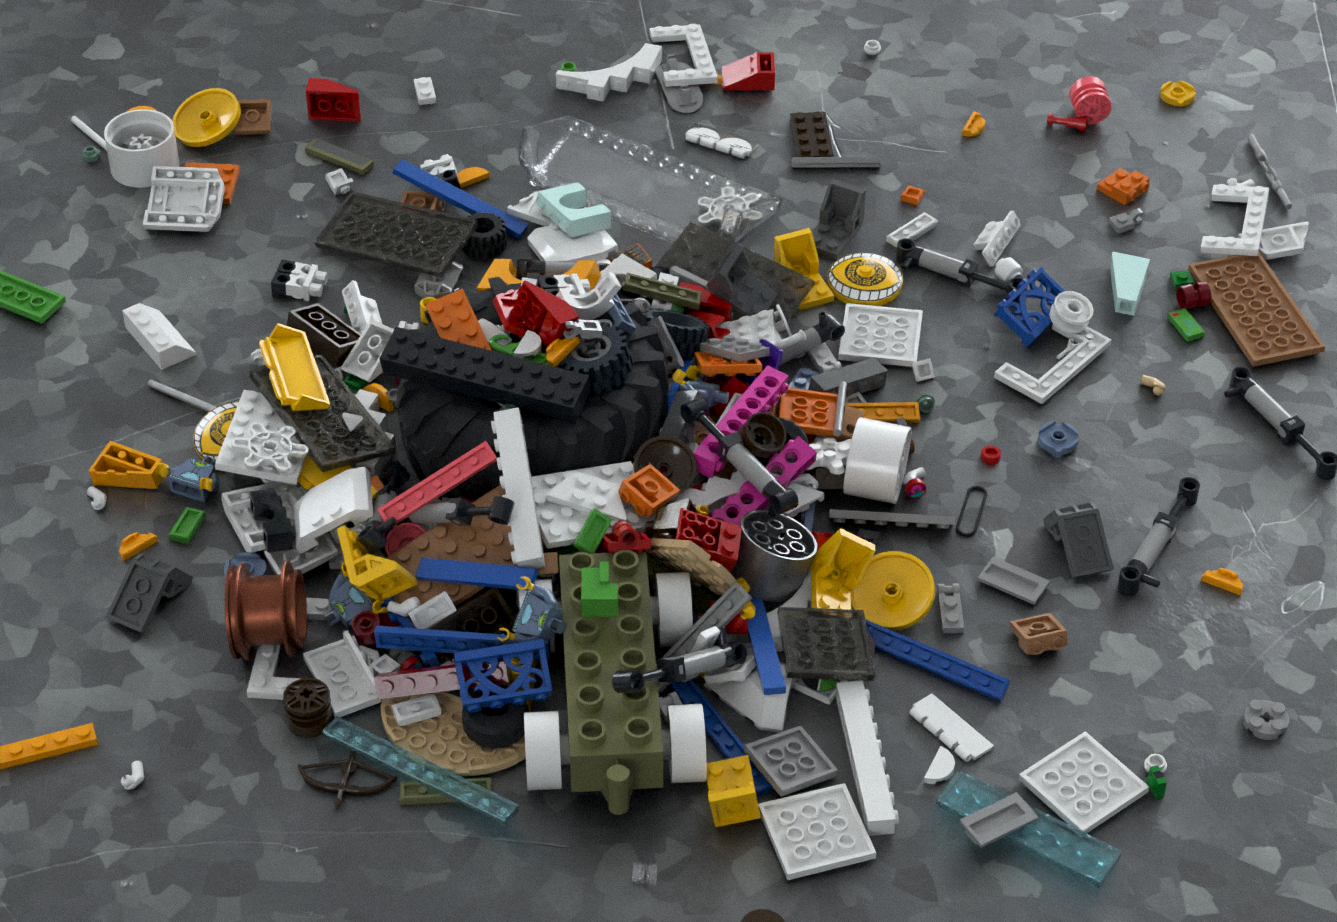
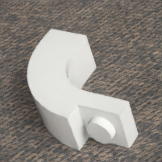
(596, 301)

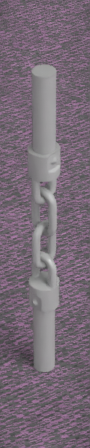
(1276, 184)

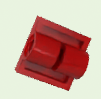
(633, 541)

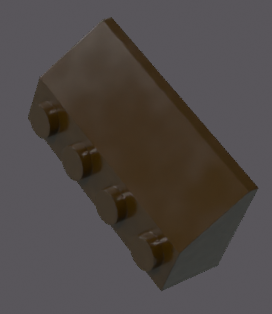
(324, 332)
(478, 614)

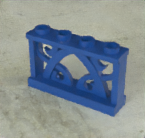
(1030, 329)
(491, 655)

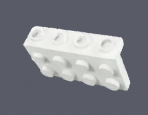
(345, 674)

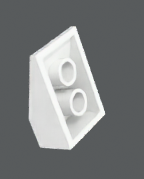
(364, 357)

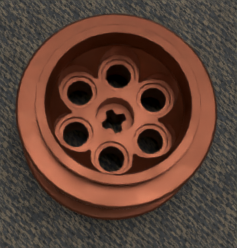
(265, 610)

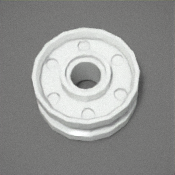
(1071, 312)

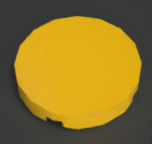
(1177, 93)

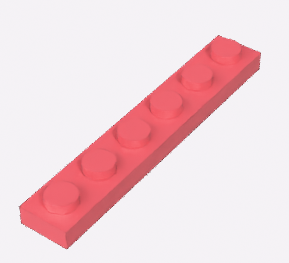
(439, 483)

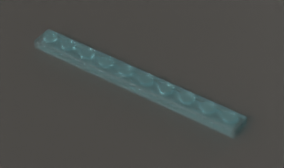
(421, 770)

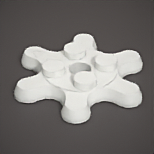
(727, 199)
(277, 441)
(830, 454)

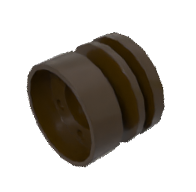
(763, 436)
(307, 707)

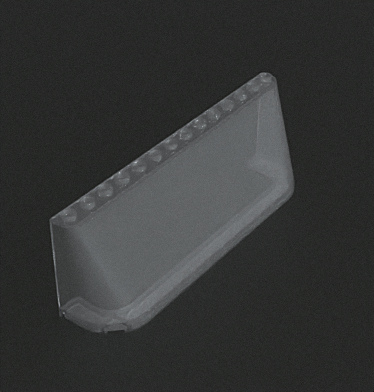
(634, 180)

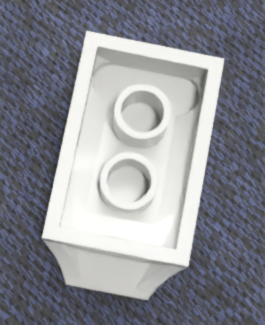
(307, 560)

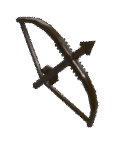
(342, 788)

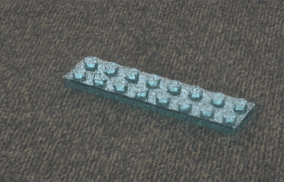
(1044, 838)

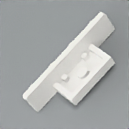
(996, 237)
(359, 308)

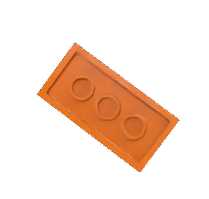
(456, 320)

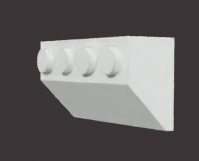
(156, 335)

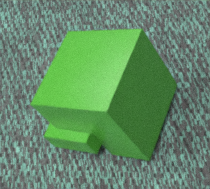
(598, 595)

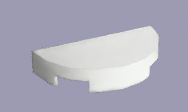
(529, 345)
(941, 767)

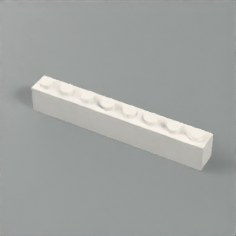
(518, 488)
(865, 758)

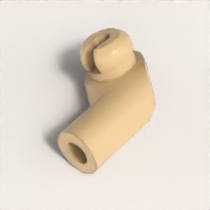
(1153, 382)

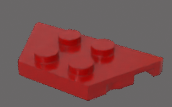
(511, 321)

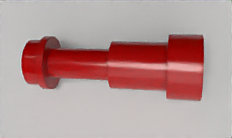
(1072, 122)

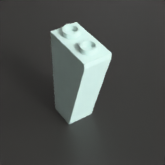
(1128, 280)

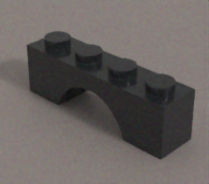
(277, 530)

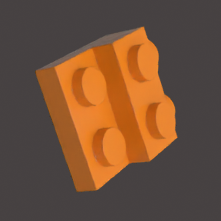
(1124, 186)
(647, 491)

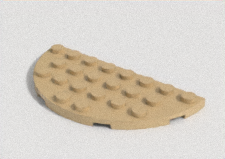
(689, 557)
(445, 741)

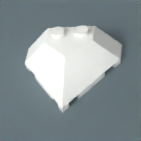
(748, 700)

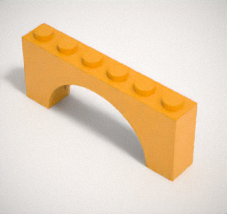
(506, 271)

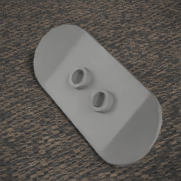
(680, 98)

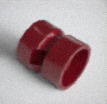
(1191, 295)
(364, 627)

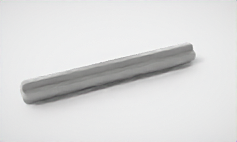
(835, 162)

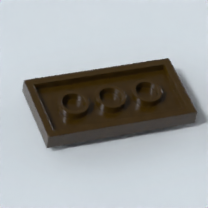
(811, 134)

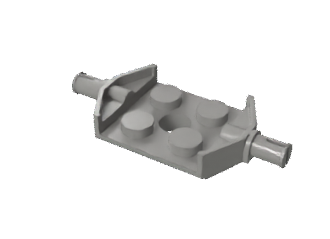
(438, 287)

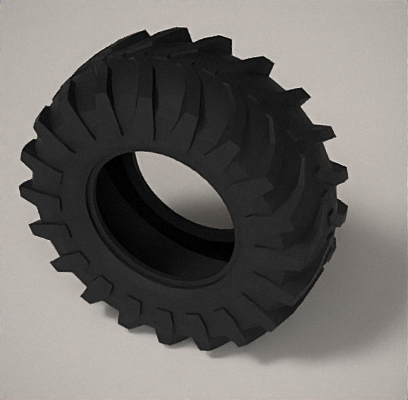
(611, 428)

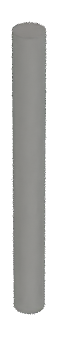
(840, 408)

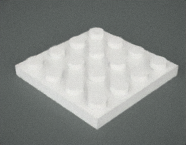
(753, 327)
(881, 334)
(1083, 783)
(816, 831)

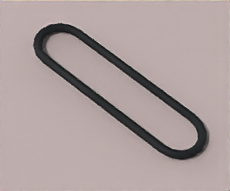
(963, 508)

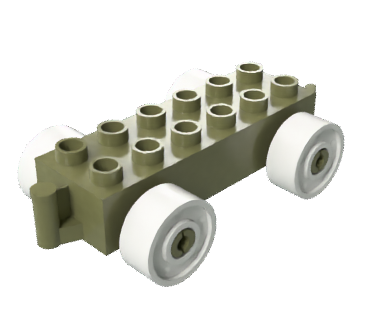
(611, 735)

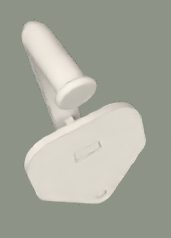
(782, 325)

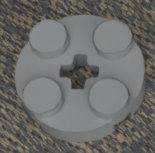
(1262, 709)

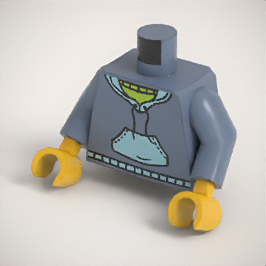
(709, 391)
(192, 478)
(349, 601)
(537, 616)

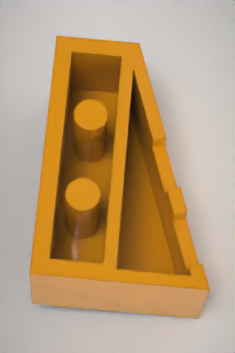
(125, 468)

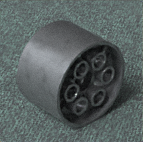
(773, 555)

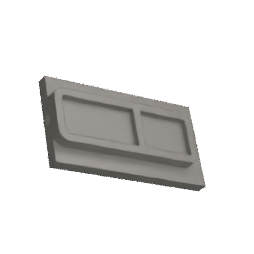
(1013, 580)
(998, 820)

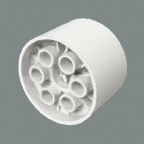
(138, 143)
(877, 460)

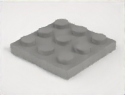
(790, 760)

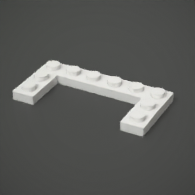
(704, 68)
(1253, 224)
(1040, 390)
(263, 681)

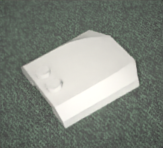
(184, 199)
(554, 245)
(332, 504)
(238, 511)

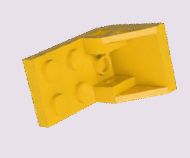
(799, 254)
(838, 569)
(371, 574)
(732, 791)

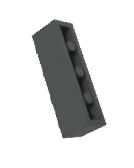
(859, 378)
(674, 423)

